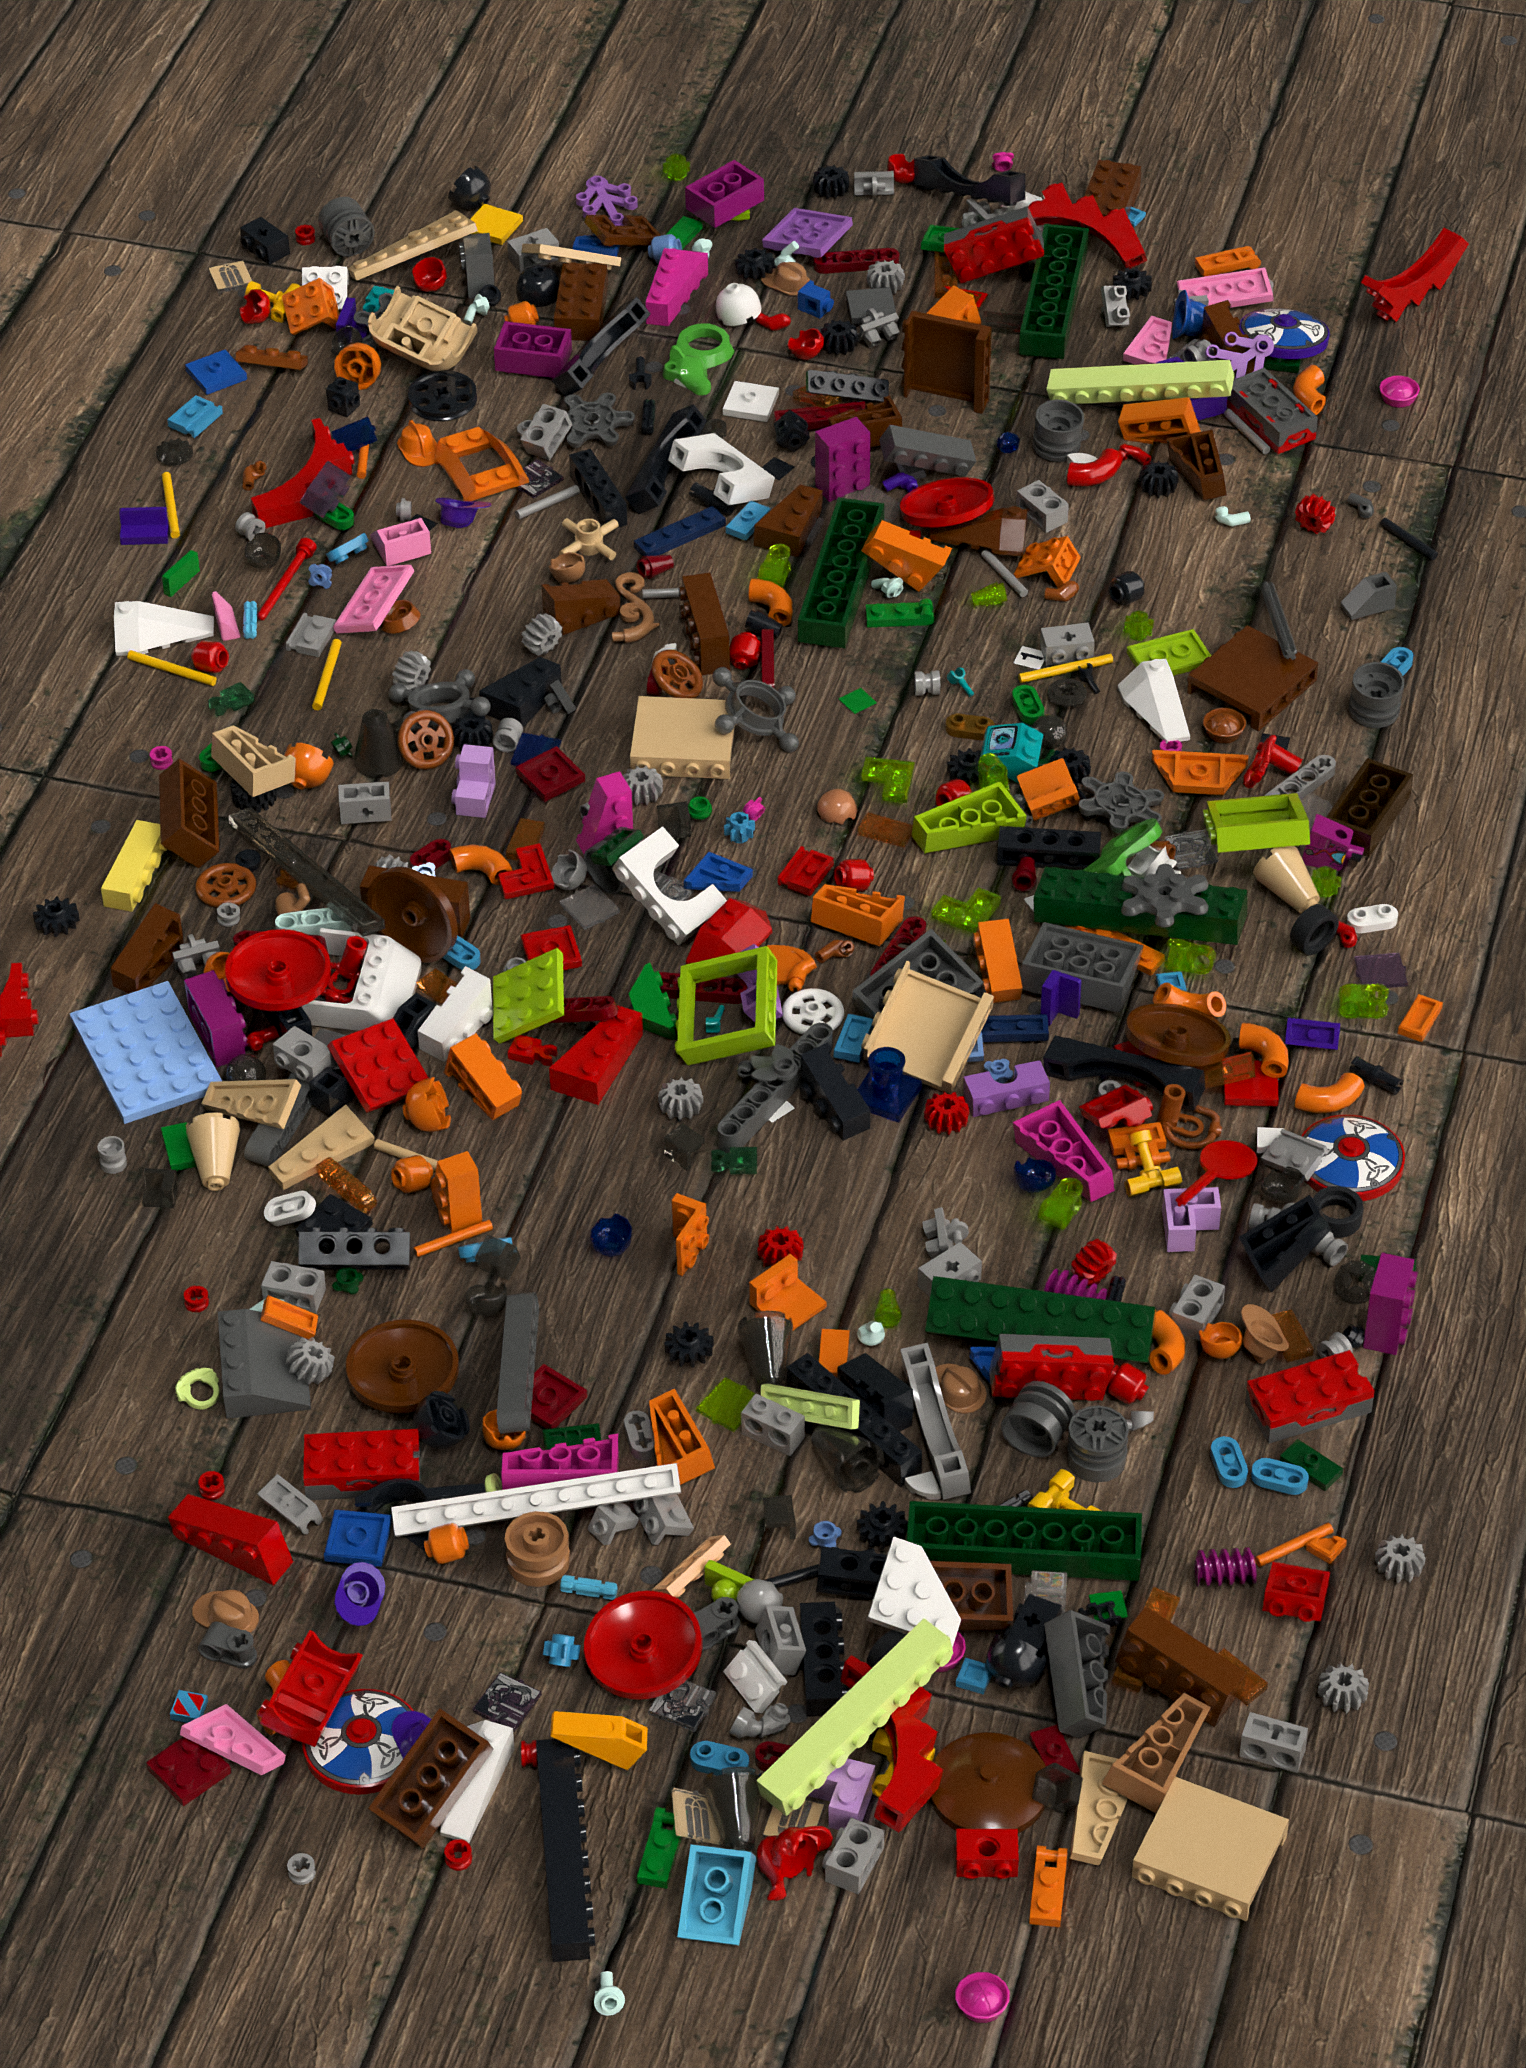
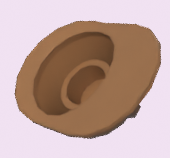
(787, 278)
(1262, 1333)
(960, 1388)
(227, 1607)

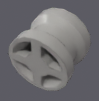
(249, 525)
(1336, 1344)

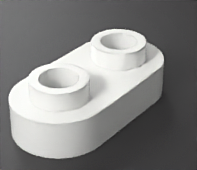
(1373, 918)
(293, 1207)

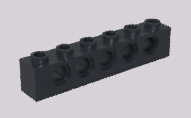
(900, 1454)

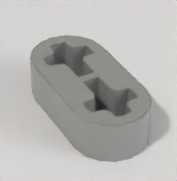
(634, 1436)

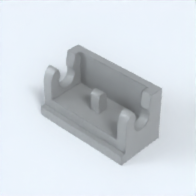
(290, 1503)

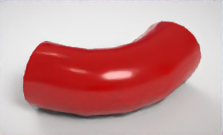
(1095, 472)

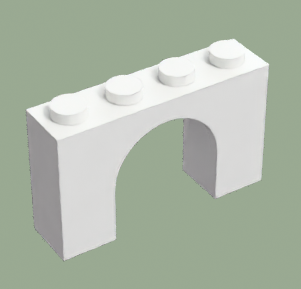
(741, 479)
(677, 918)

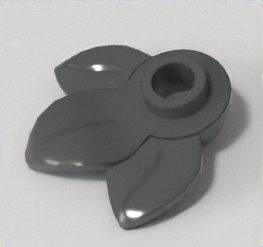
(778, 1066)

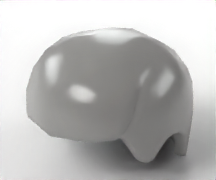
(569, 871)
(755, 1596)

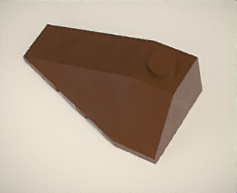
(997, 529)

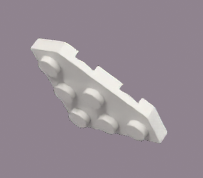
(911, 1592)

